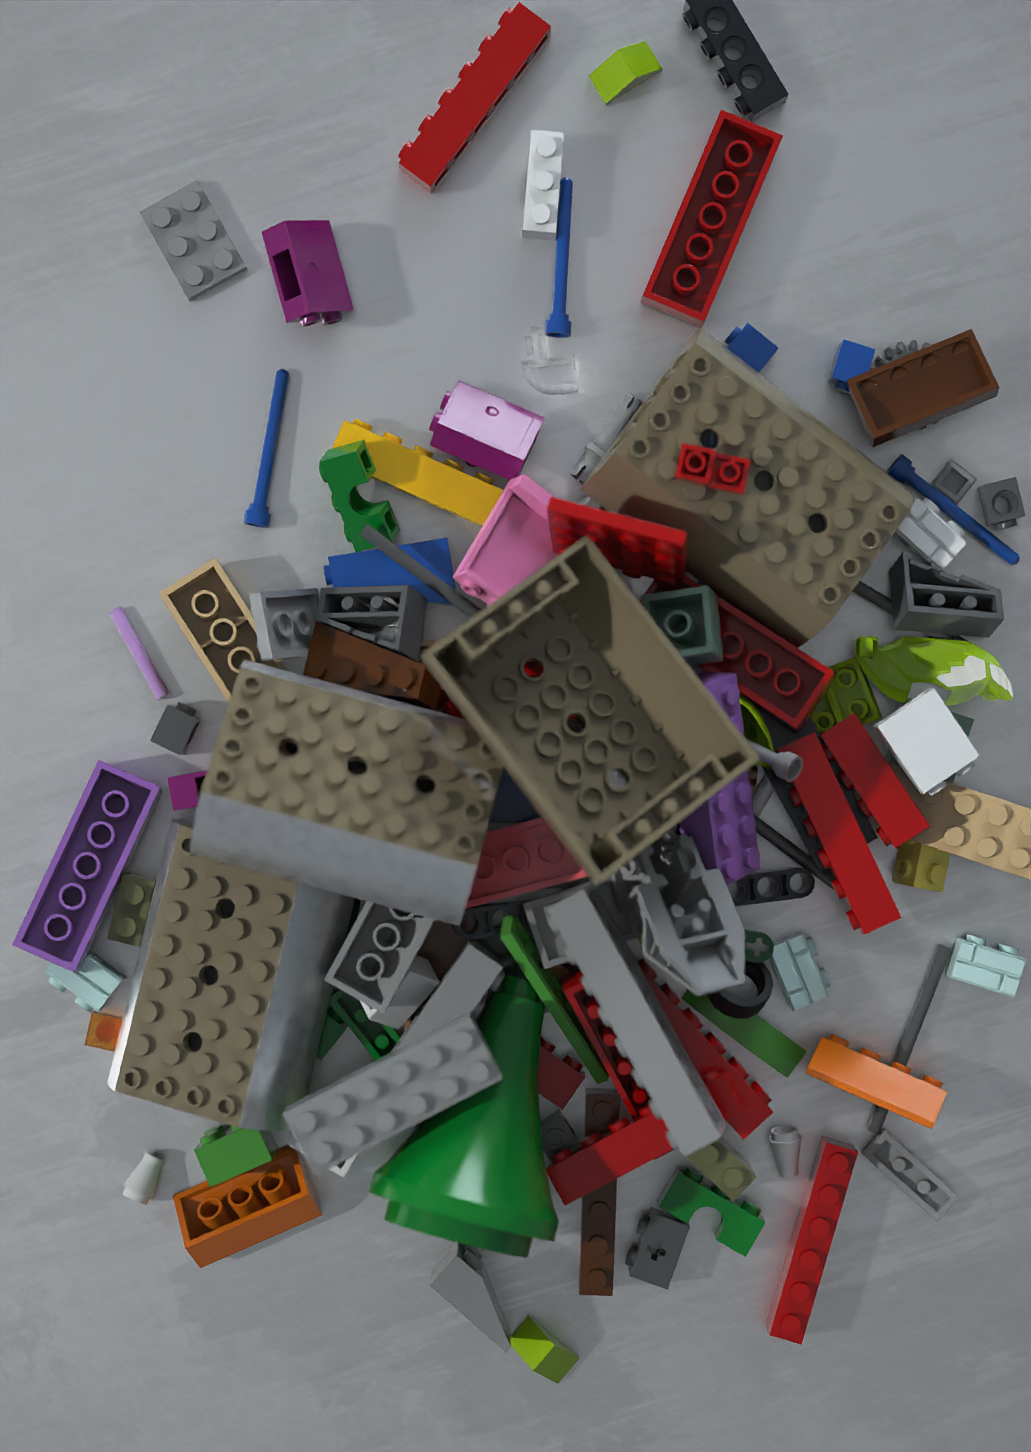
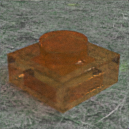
(103, 1031)

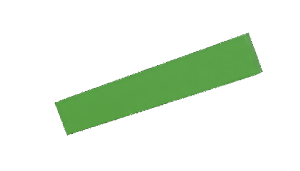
(551, 993)

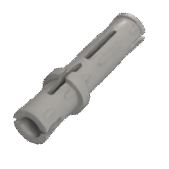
(605, 438)

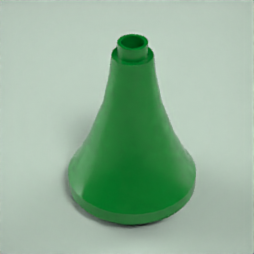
(480, 1163)

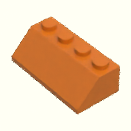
(877, 1082)
(246, 1208)

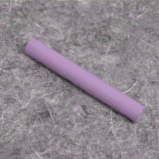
(139, 653)

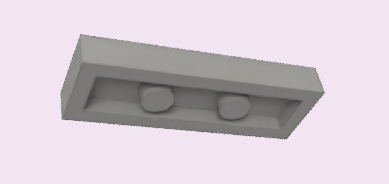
(910, 1175)

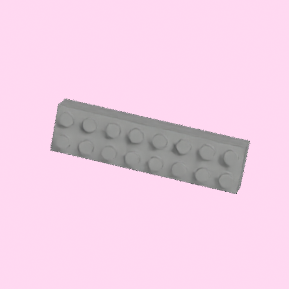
(637, 1020)

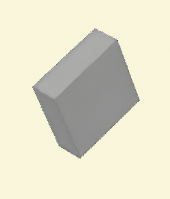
(953, 481)

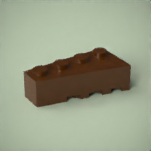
(369, 668)

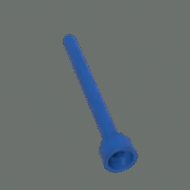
(558, 322)
(904, 472)
(258, 514)

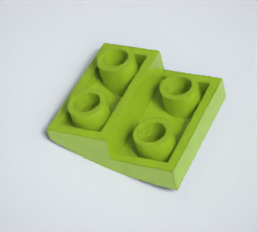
(845, 696)

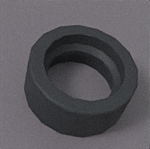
(745, 1008)

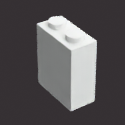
(927, 742)

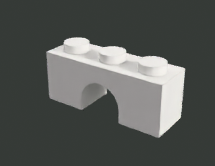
(543, 185)

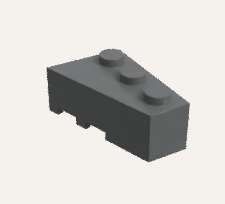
(940, 602)
(377, 614)

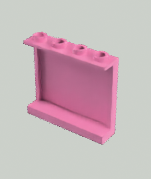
(510, 543)

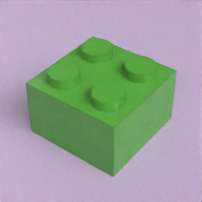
(233, 1151)

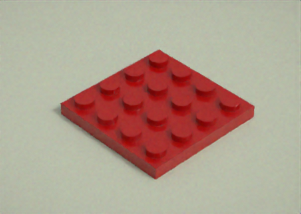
(625, 542)

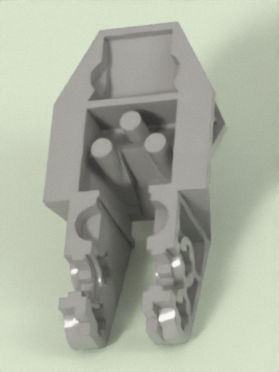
(683, 914)

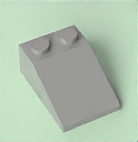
(467, 1287)

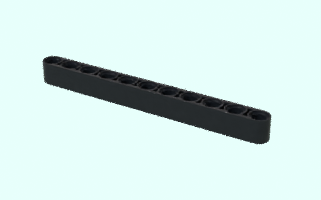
(746, 895)

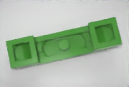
(753, 1034)

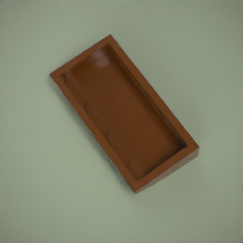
(922, 387)

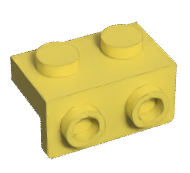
(921, 866)

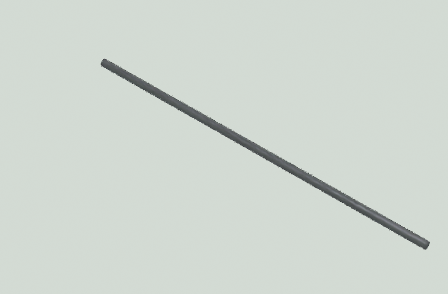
(471, 610)

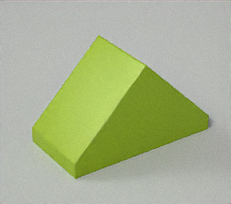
(624, 71)
(542, 1350)

